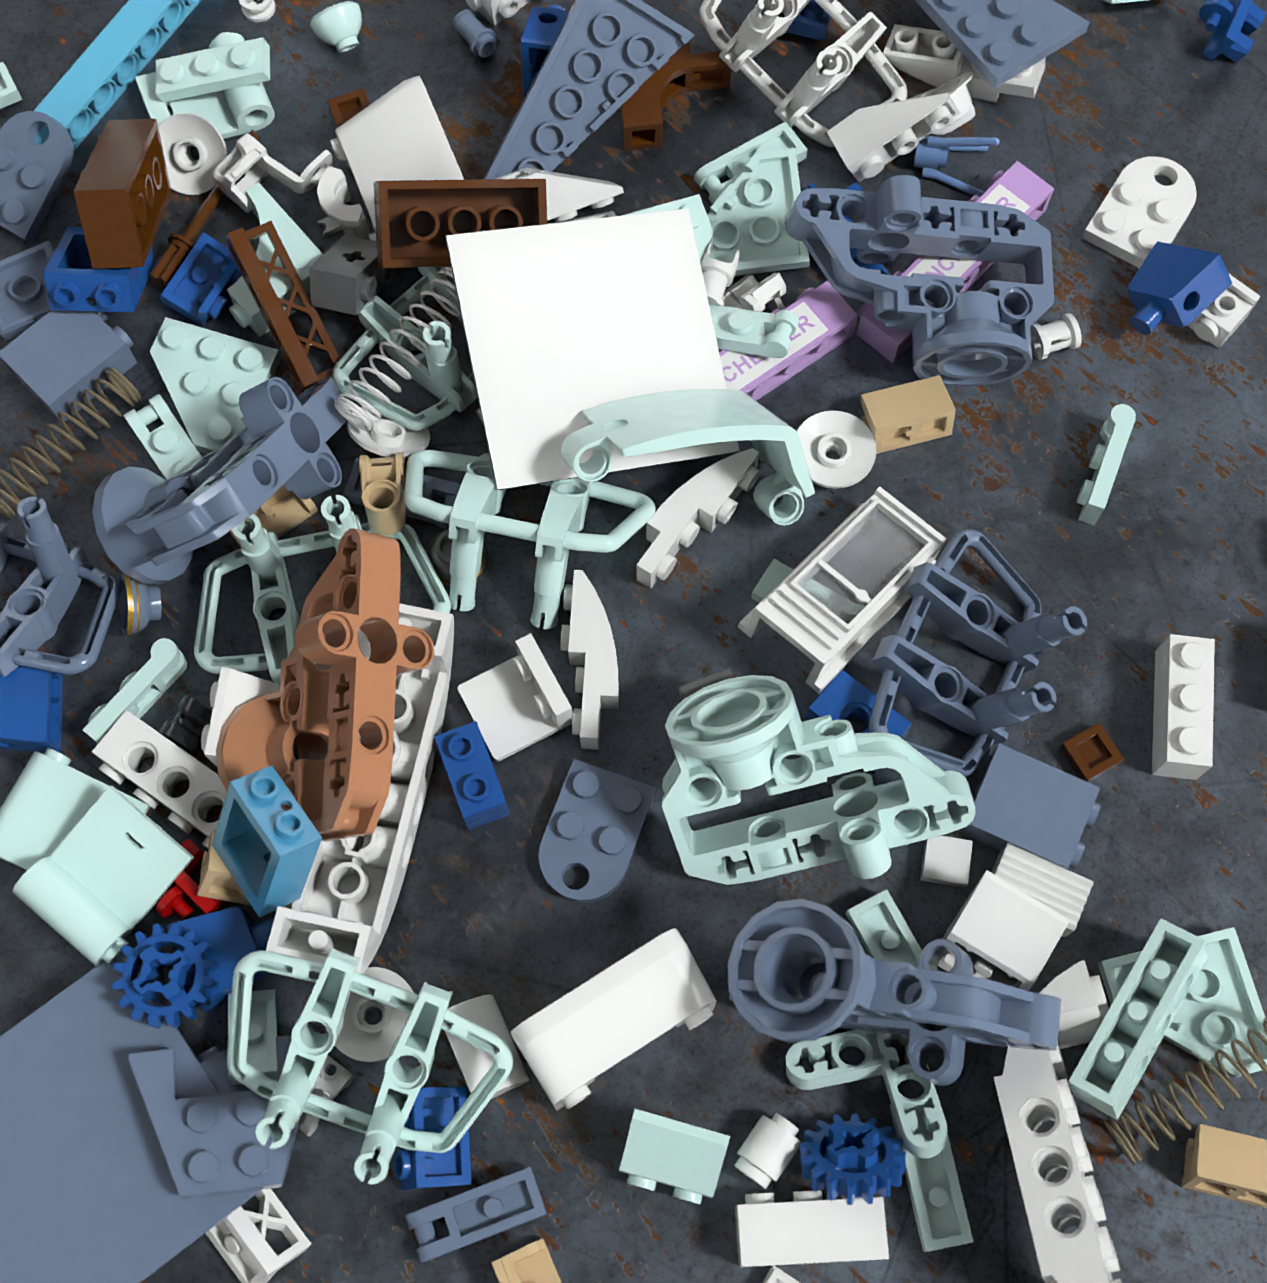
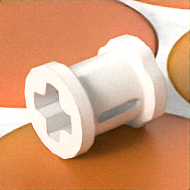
(1055, 336)

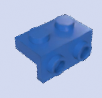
(202, 281)

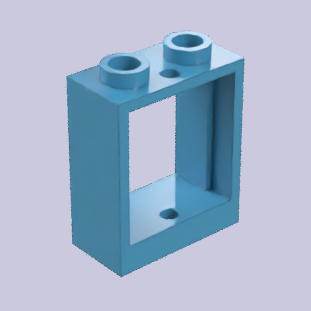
(263, 844)

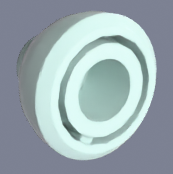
(338, 25)

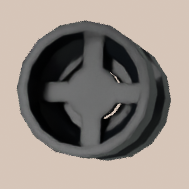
(182, 732)

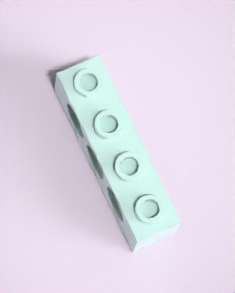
(1138, 1018)

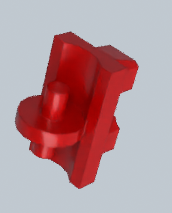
(176, 898)

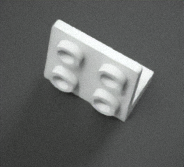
(517, 701)

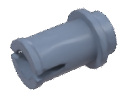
(481, 40)

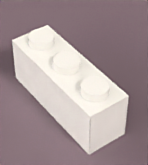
(1183, 707)
(809, 1230)

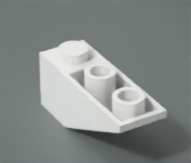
(885, 131)
(569, 192)

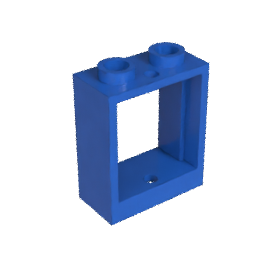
(73, 280)

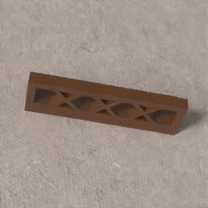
(271, 305)

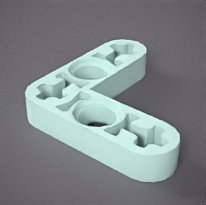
(879, 1061)

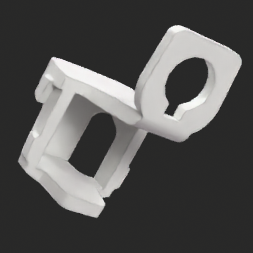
(252, 159)

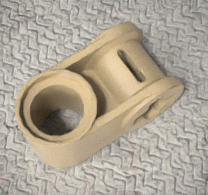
(384, 486)

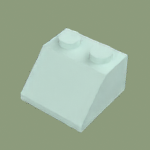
(673, 1155)

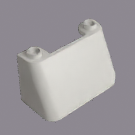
(395, 141)

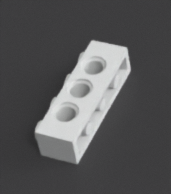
(131, 742)

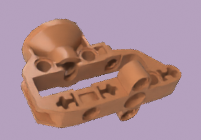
(343, 694)

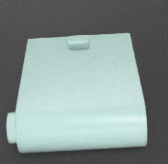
(229, 110)
(46, 807)
(101, 879)

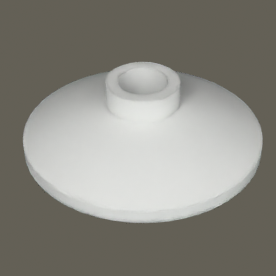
(177, 137)
(841, 434)
(389, 437)
(367, 1041)

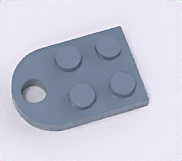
(31, 172)
(595, 829)

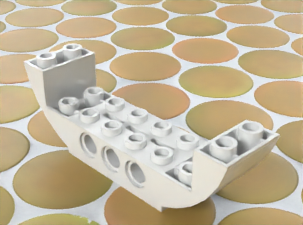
(1047, 1147)

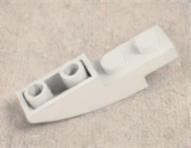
(935, 60)
(699, 502)
(590, 645)

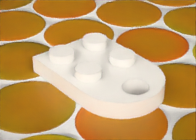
(1142, 210)

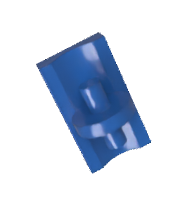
(1226, 21)

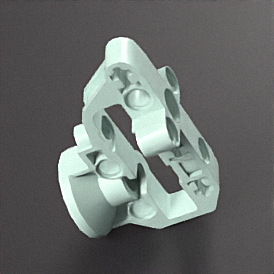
(739, 740)

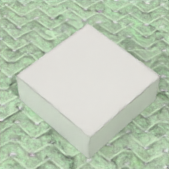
(946, 861)

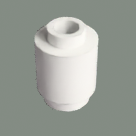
(768, 1149)

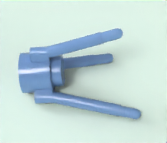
(934, 151)

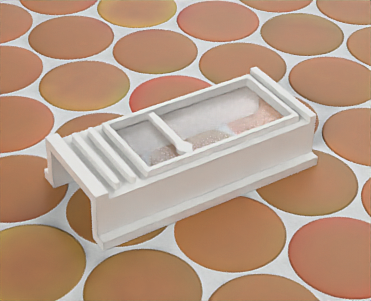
(848, 585)

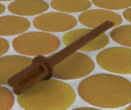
(179, 245)

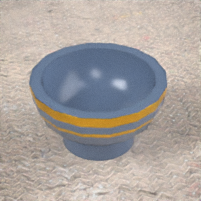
(137, 605)

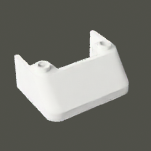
(614, 1017)

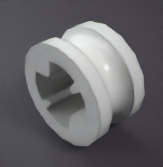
(258, 12)

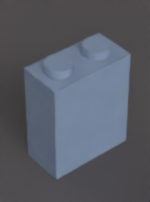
(66, 355)
(1032, 808)

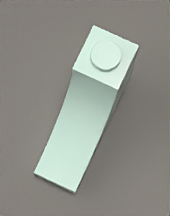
(299, 248)

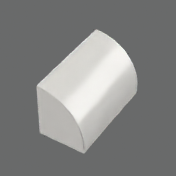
(476, 1062)

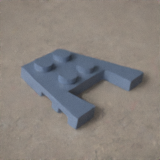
(211, 1137)

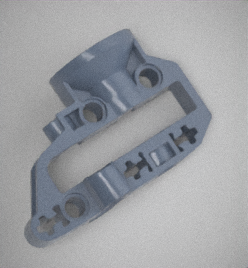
(968, 333)
(157, 523)
(806, 974)

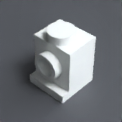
(1225, 313)

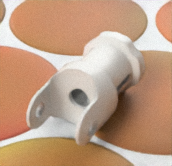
(717, 276)

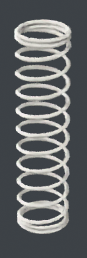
(344, 405)

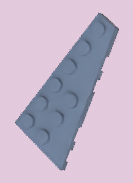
(1005, 34)
(587, 75)

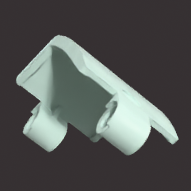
(695, 418)

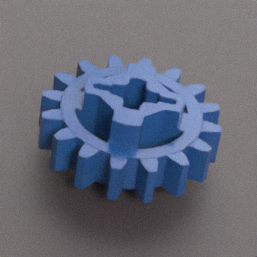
(149, 985)
(852, 1159)

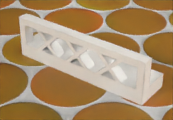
(245, 1245)

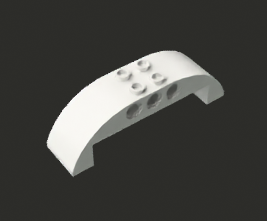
(361, 877)

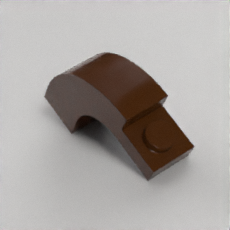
(680, 74)

